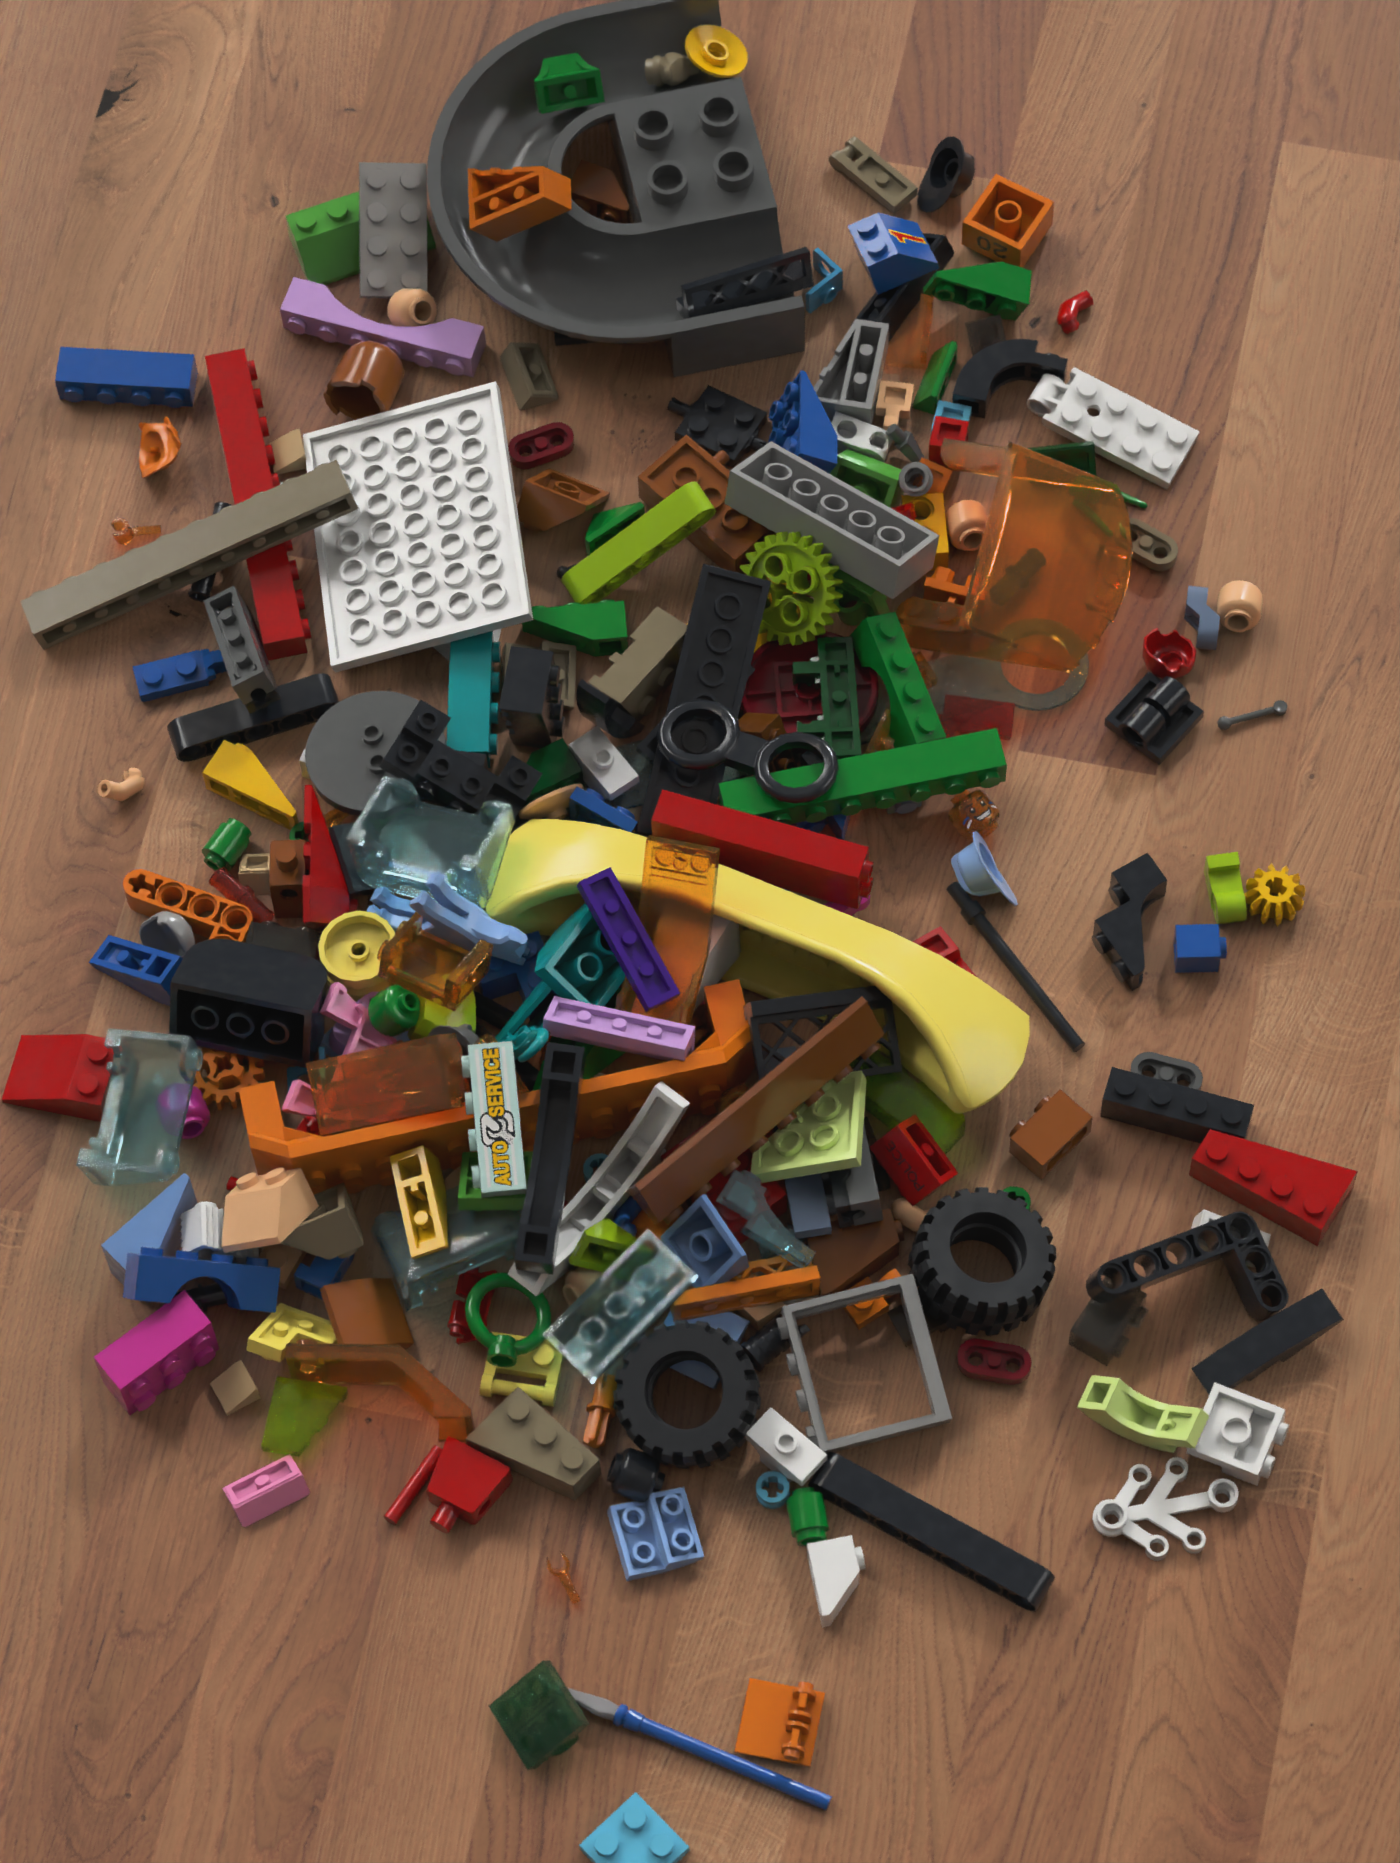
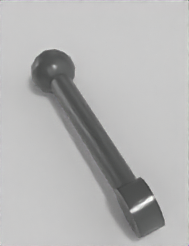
(1279, 708)

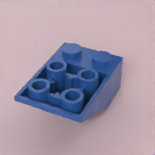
(803, 425)

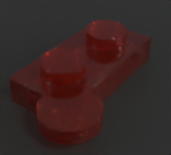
(975, 715)

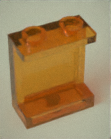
(432, 965)

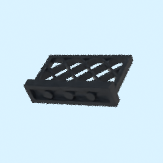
(819, 1005)

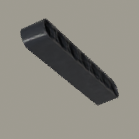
(932, 1532)

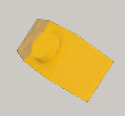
(242, 779)
(421, 1200)

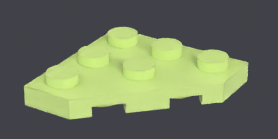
(820, 1137)

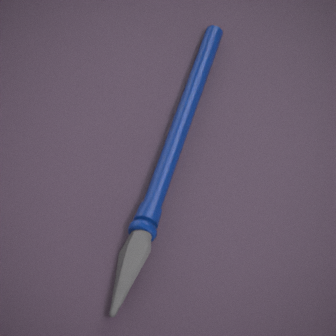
(639, 1723)

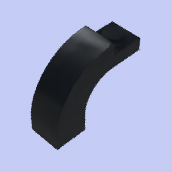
(1003, 364)

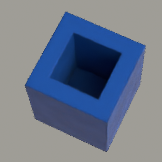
(1198, 948)

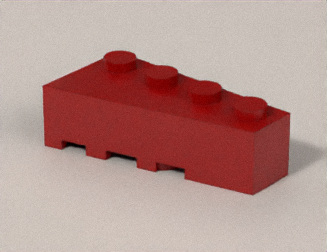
(1275, 1183)

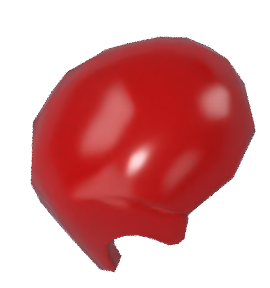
(1168, 654)

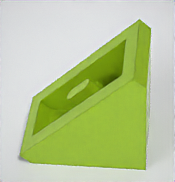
(601, 1246)

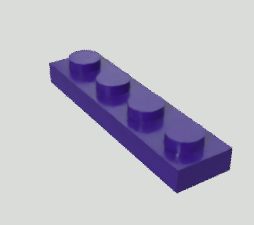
(628, 939)

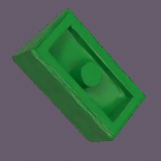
(936, 378)

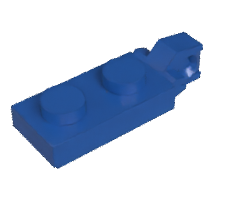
(178, 673)

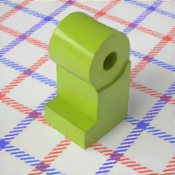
(1225, 887)

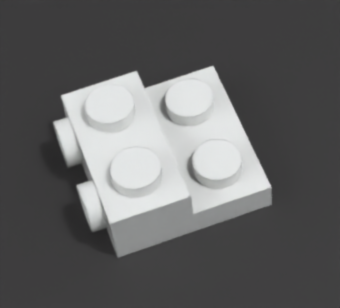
(1240, 1434)

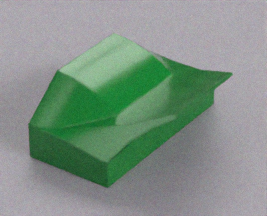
(567, 84)

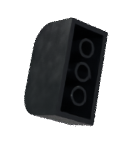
(250, 1001)

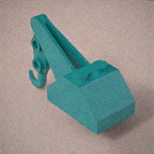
(575, 966)

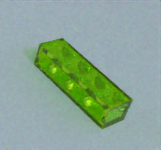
(898, 1097)

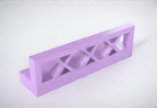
(619, 1030)

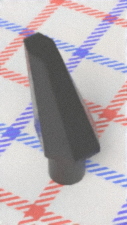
(905, 443)

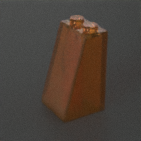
(387, 1083)

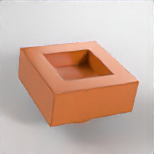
(940, 474)

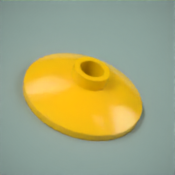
(716, 51)

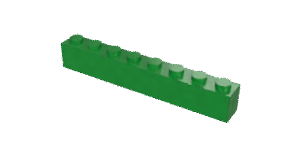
(879, 779)

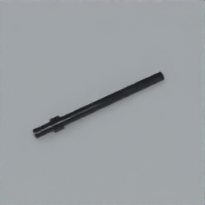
(975, 915)

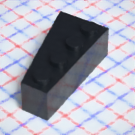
(532, 698)

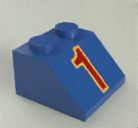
(891, 250)

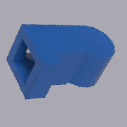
(321, 1273)

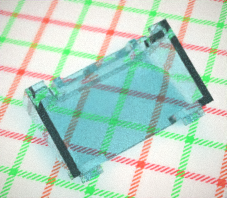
(406, 840)
(142, 1108)
(472, 1241)

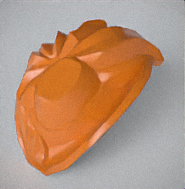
(157, 446)

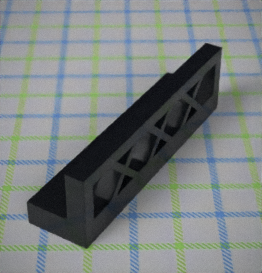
(747, 284)

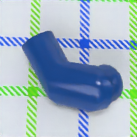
(626, 1214)

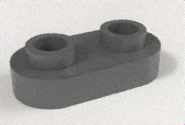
(1168, 1069)

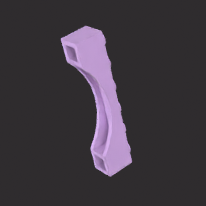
(444, 345)

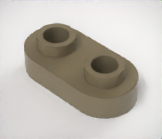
(1152, 542)

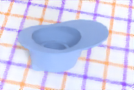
(978, 871)

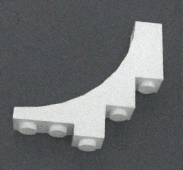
(606, 1190)

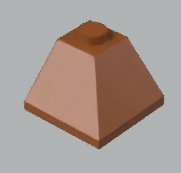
(555, 498)

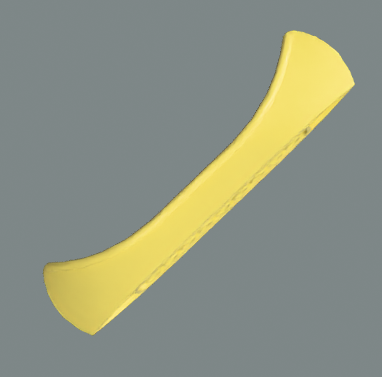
(948, 1022)

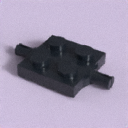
(720, 423)

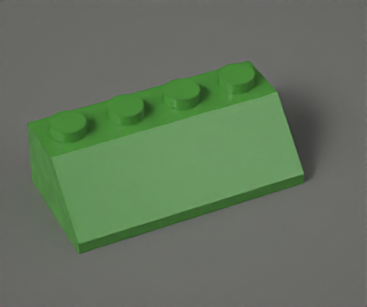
(328, 239)

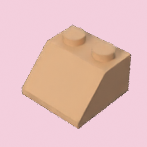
(265, 1209)

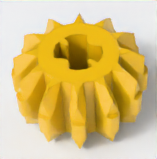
(1260, 894)

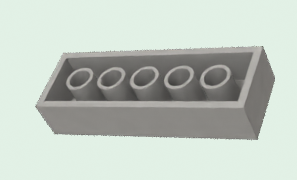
(859, 531)

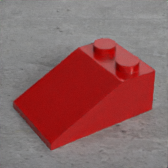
(60, 1075)

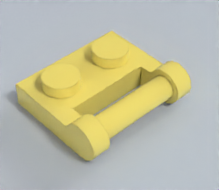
(540, 1363)

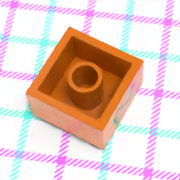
(1007, 222)

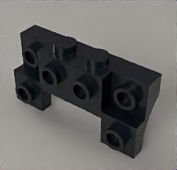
(449, 776)

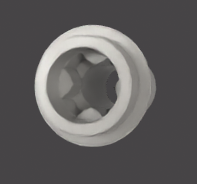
(908, 475)

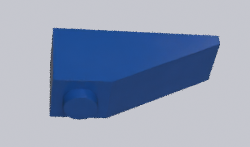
(138, 967)

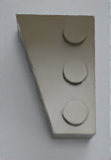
(536, 1446)

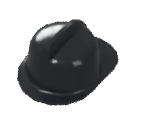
(947, 175)

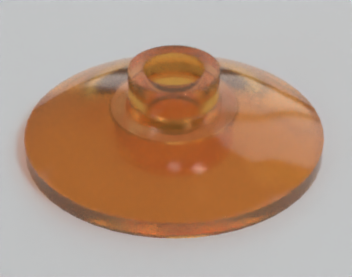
(880, 739)

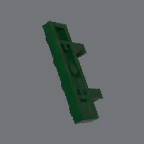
(835, 676)

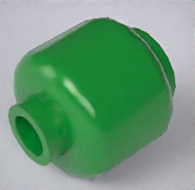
(394, 1010)

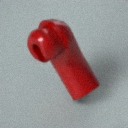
(1069, 311)

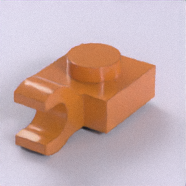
(866, 1312)

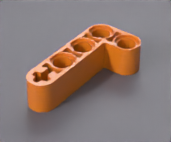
(150, 892)

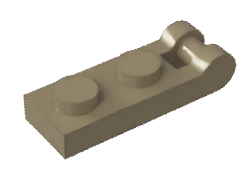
(873, 175)

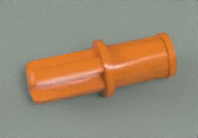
(600, 1412)

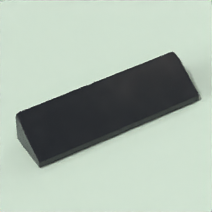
(896, 303)

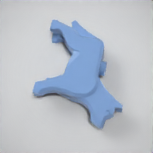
(452, 919)

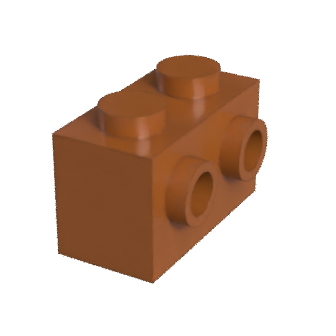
(1049, 1133)

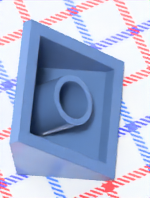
(705, 1244)

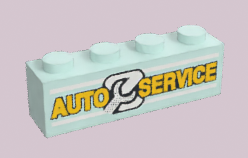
(496, 1119)

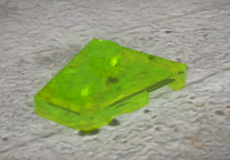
(297, 1413)

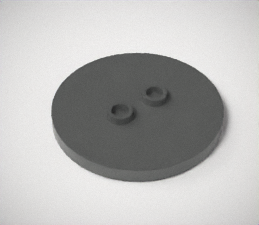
(350, 745)

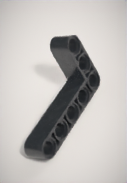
(1191, 1256)

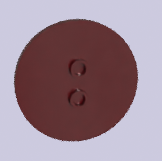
(773, 692)

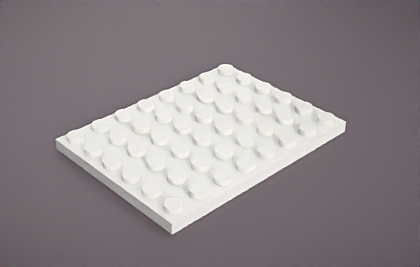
(433, 533)

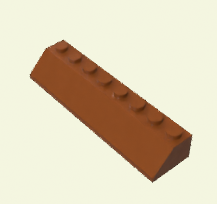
(757, 1111)

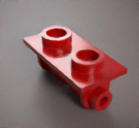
(457, 1322)

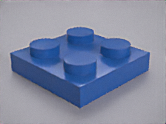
(590, 808)

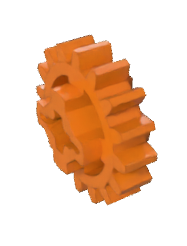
(224, 1086)

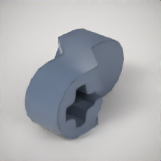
(1202, 617)

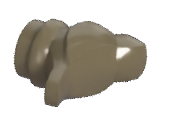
(669, 69)

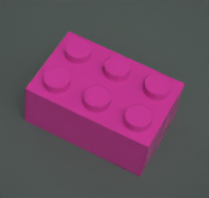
(157, 1353)

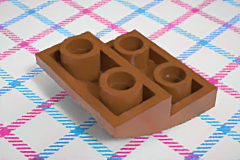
(366, 1312)

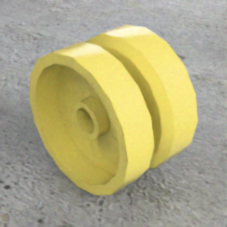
(351, 949)

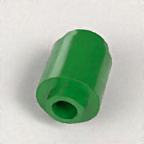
(226, 844)
(807, 1516)

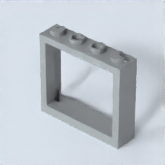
(922, 1345)

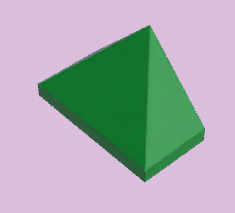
(609, 523)

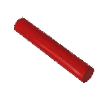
(413, 1486)

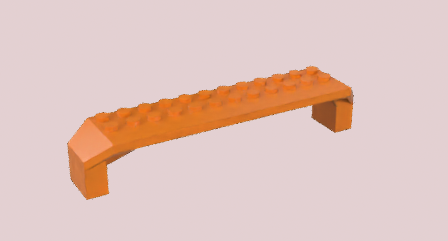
(605, 1107)

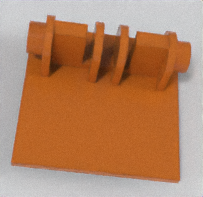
(780, 1722)

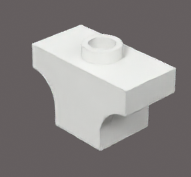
(603, 764)
(785, 1448)

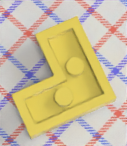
(288, 1327)

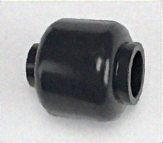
(635, 1475)

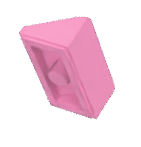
(266, 1490)

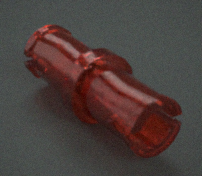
(237, 892)

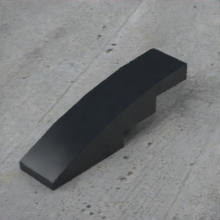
(1269, 1342)

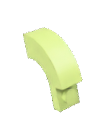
(1139, 1417)

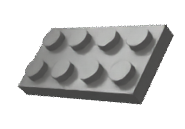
(392, 228)

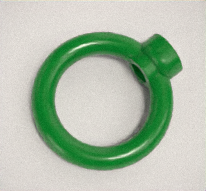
(504, 1348)

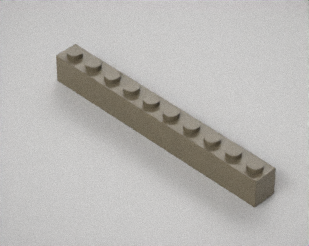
(189, 554)

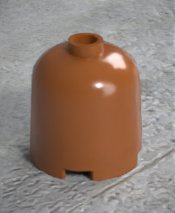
(364, 381)

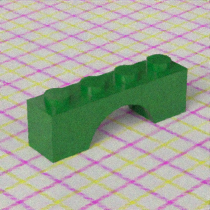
(884, 647)

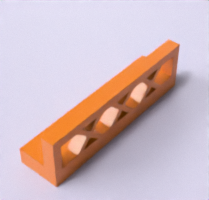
(749, 1292)

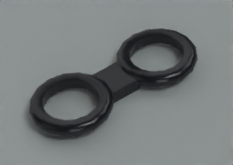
(747, 751)

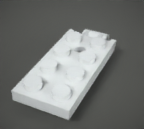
(1122, 432)

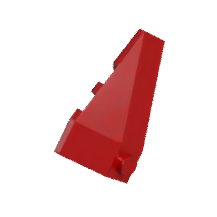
(325, 886)

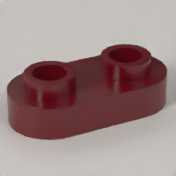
(539, 444)
(994, 1358)

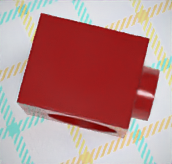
(946, 428)

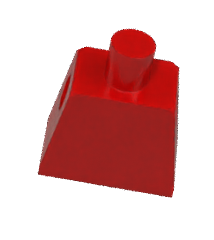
(465, 1484)

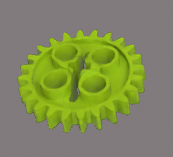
(798, 560)

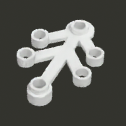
(1159, 1509)

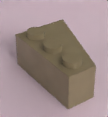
(645, 665)

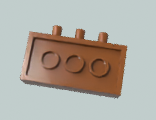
(728, 533)

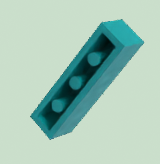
(471, 694)

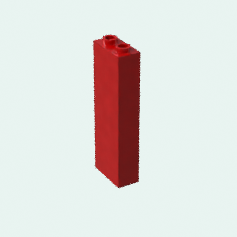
(769, 849)

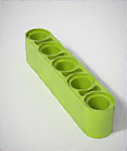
(639, 544)

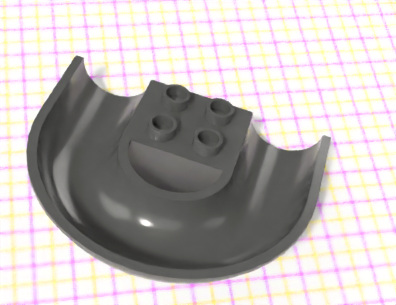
(686, 170)

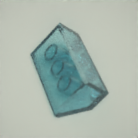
(619, 1306)

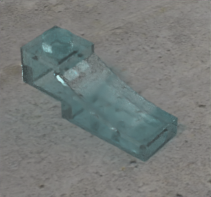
(745, 1197)

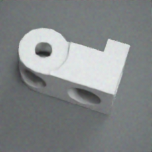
(861, 437)

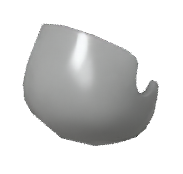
(167, 933)

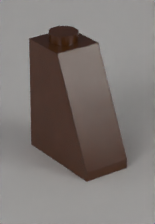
(854, 1252)

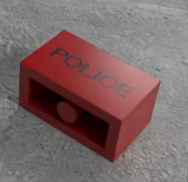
(913, 1160)

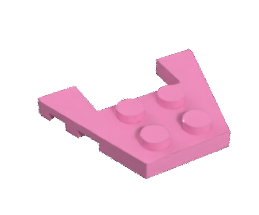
(363, 1036)

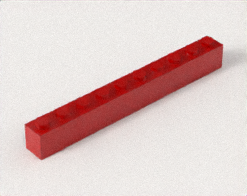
(249, 473)

